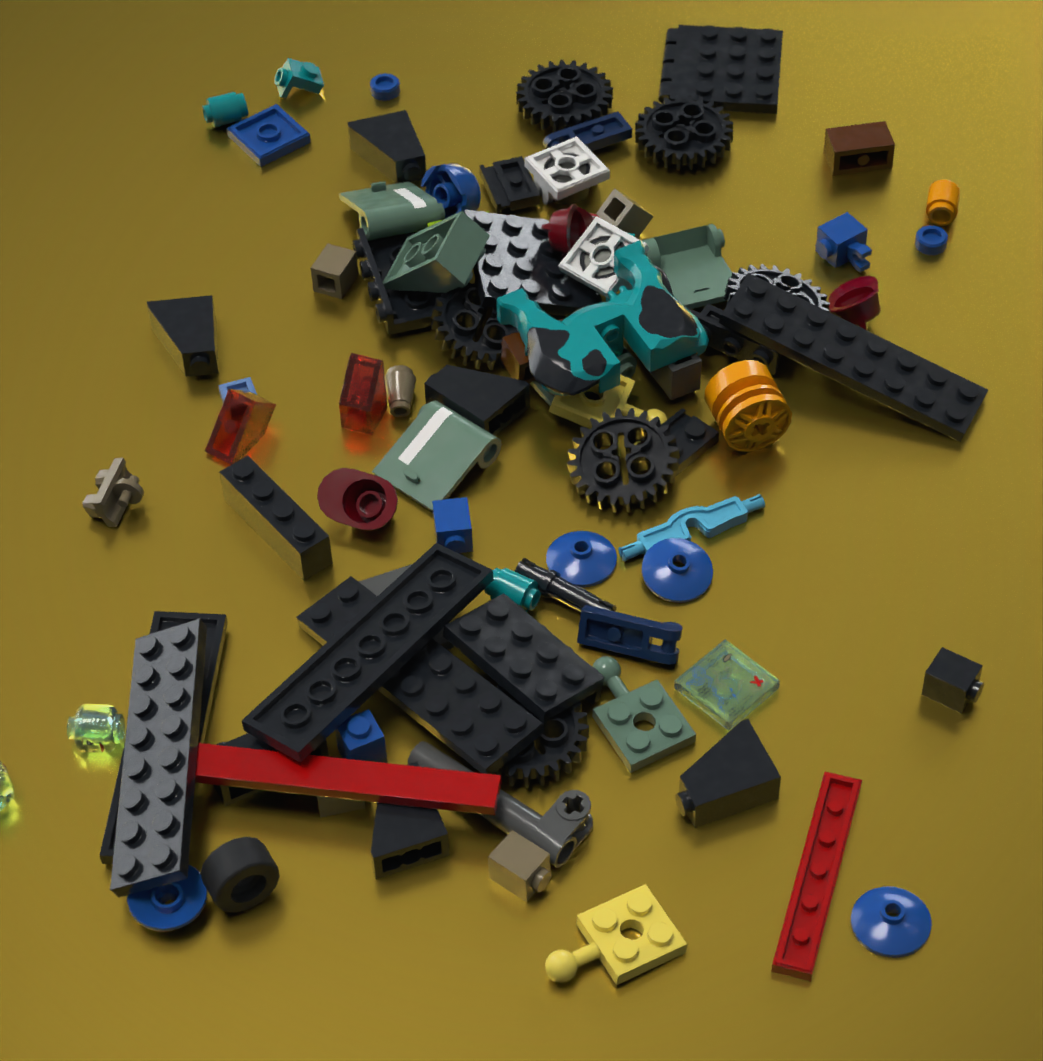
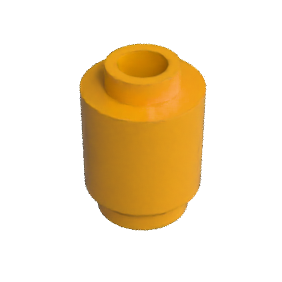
(942, 202)

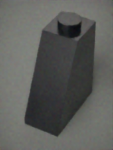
(389, 146)
(187, 332)
(479, 396)
(728, 778)
(406, 838)

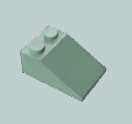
(438, 256)

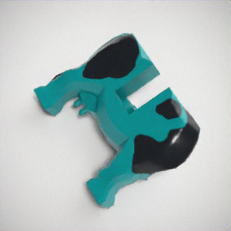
(585, 346)

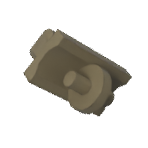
(115, 492)

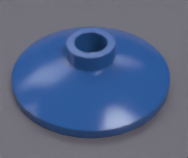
(582, 558)
(674, 582)
(188, 897)
(886, 934)

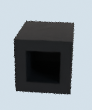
(953, 680)

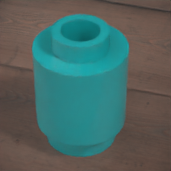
(225, 109)
(516, 586)

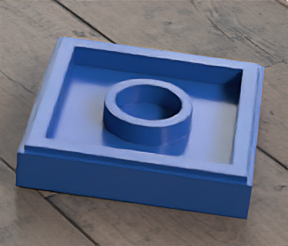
(268, 135)

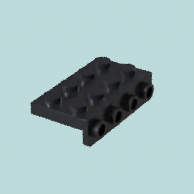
(396, 308)
(524, 657)

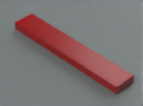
(817, 877)

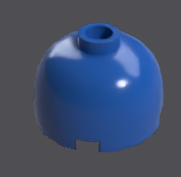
(453, 187)

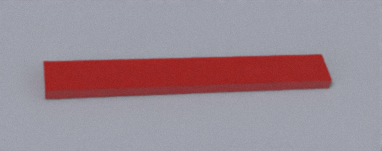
(348, 779)

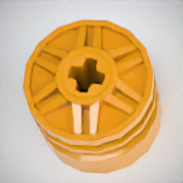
(747, 405)

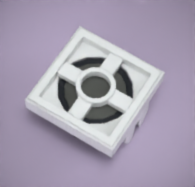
(566, 172)
(595, 255)

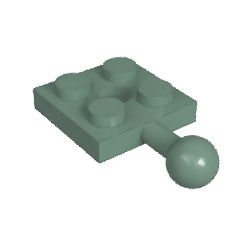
(646, 703)

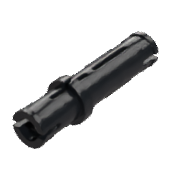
(554, 586)

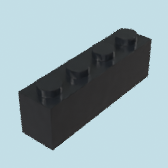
(276, 518)

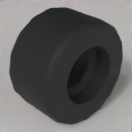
(240, 874)

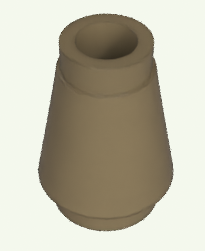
(400, 389)

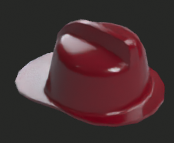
(566, 227)
(856, 301)
(357, 499)

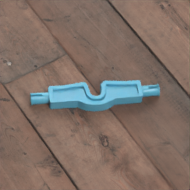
(708, 520)

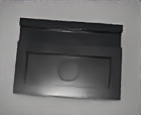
(509, 184)
(691, 436)

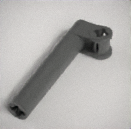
(556, 831)

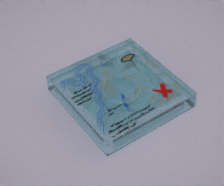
(726, 684)

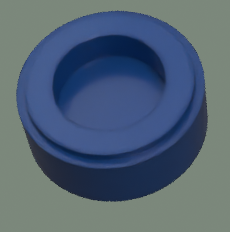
(385, 87)
(931, 240)

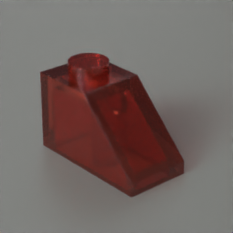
(363, 394)
(239, 425)

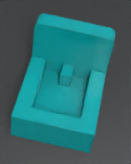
(298, 75)

